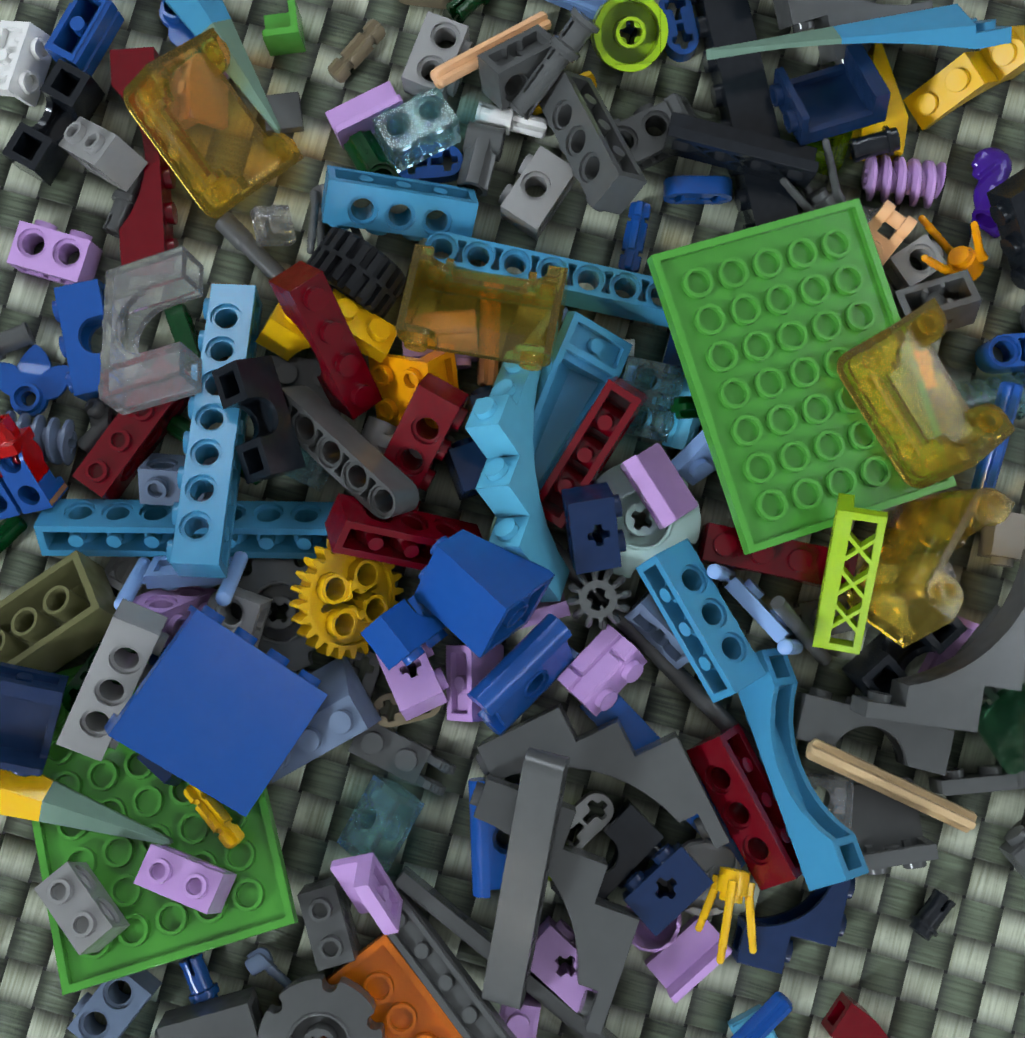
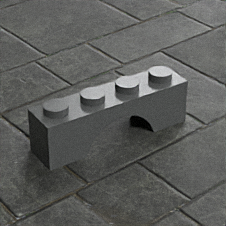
(829, 720)

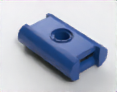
(523, 674)
(487, 853)

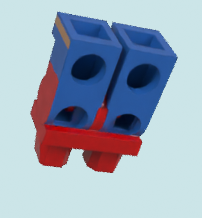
(24, 475)

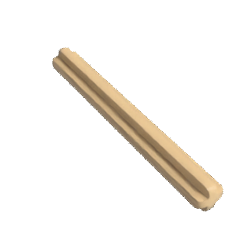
(890, 785)

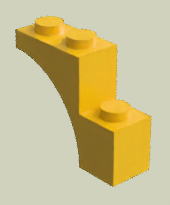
(967, 78)
(369, 330)

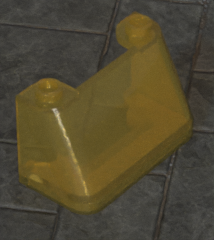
(205, 126)
(481, 311)
(915, 402)
(910, 587)

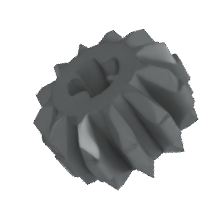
(586, 600)

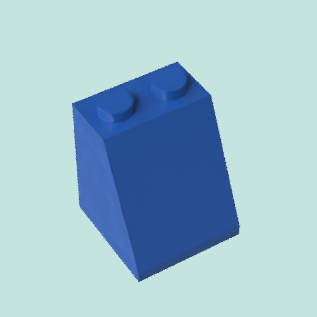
(480, 589)

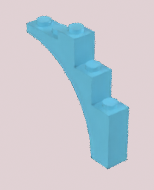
(508, 481)

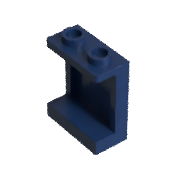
(831, 98)
(28, 717)

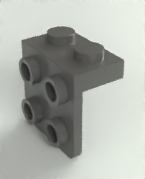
(889, 832)

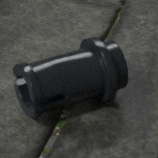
(875, 144)
(931, 915)

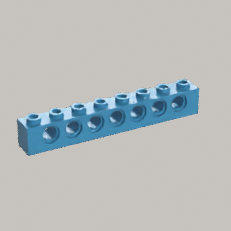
(143, 530)
(211, 553)

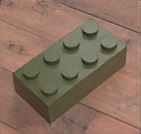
(56, 615)

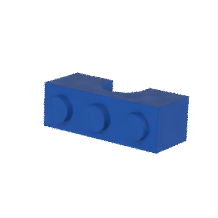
(80, 313)
(402, 632)

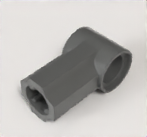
(481, 150)

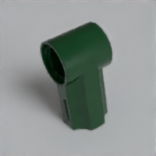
(367, 154)

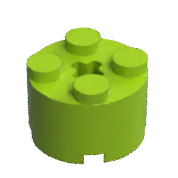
(643, 48)

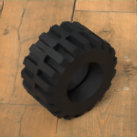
(359, 271)

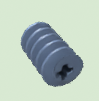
(56, 443)

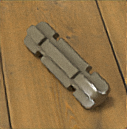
(356, 51)

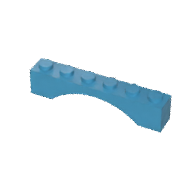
(822, 844)

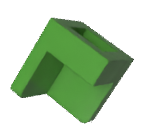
(284, 31)

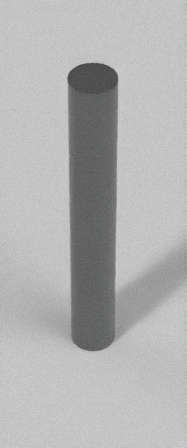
(799, 629)

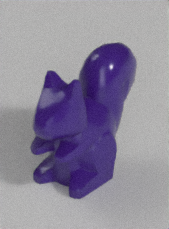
(990, 168)

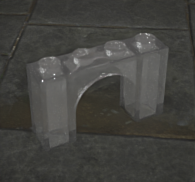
(131, 299)

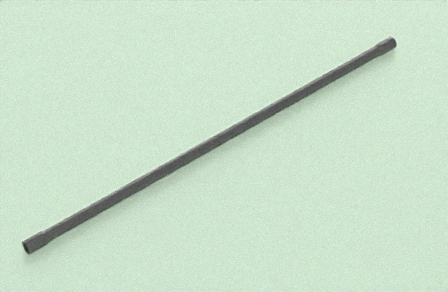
(244, 241)

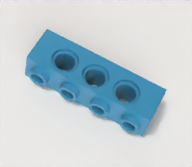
(384, 191)
(701, 621)

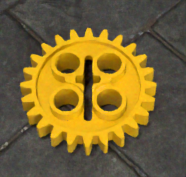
(372, 586)

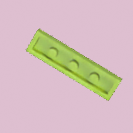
(835, 569)

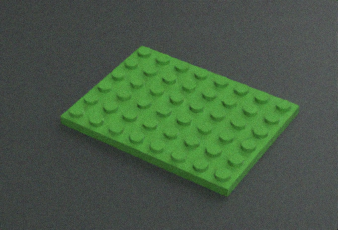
(760, 348)
(158, 926)

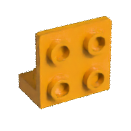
(399, 377)

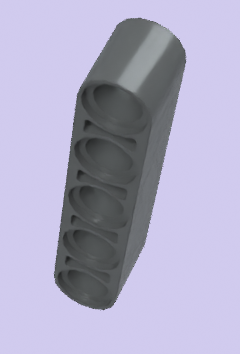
(349, 455)

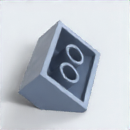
(340, 717)

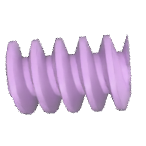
(903, 179)

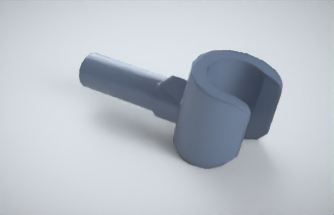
(262, 960)

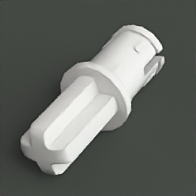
(510, 120)

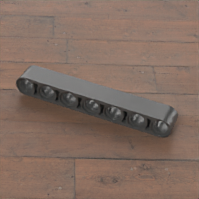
(525, 877)

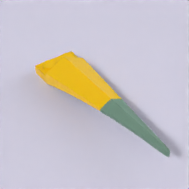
(54, 803)

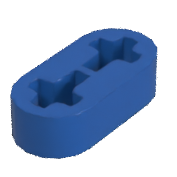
(686, 24)
(436, 173)
(697, 189)

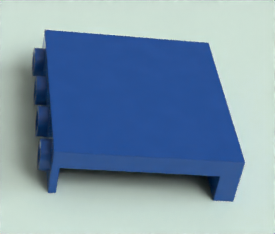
(218, 710)

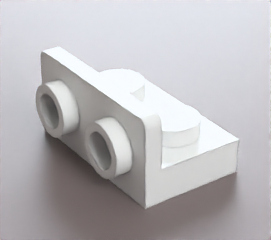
(23, 60)

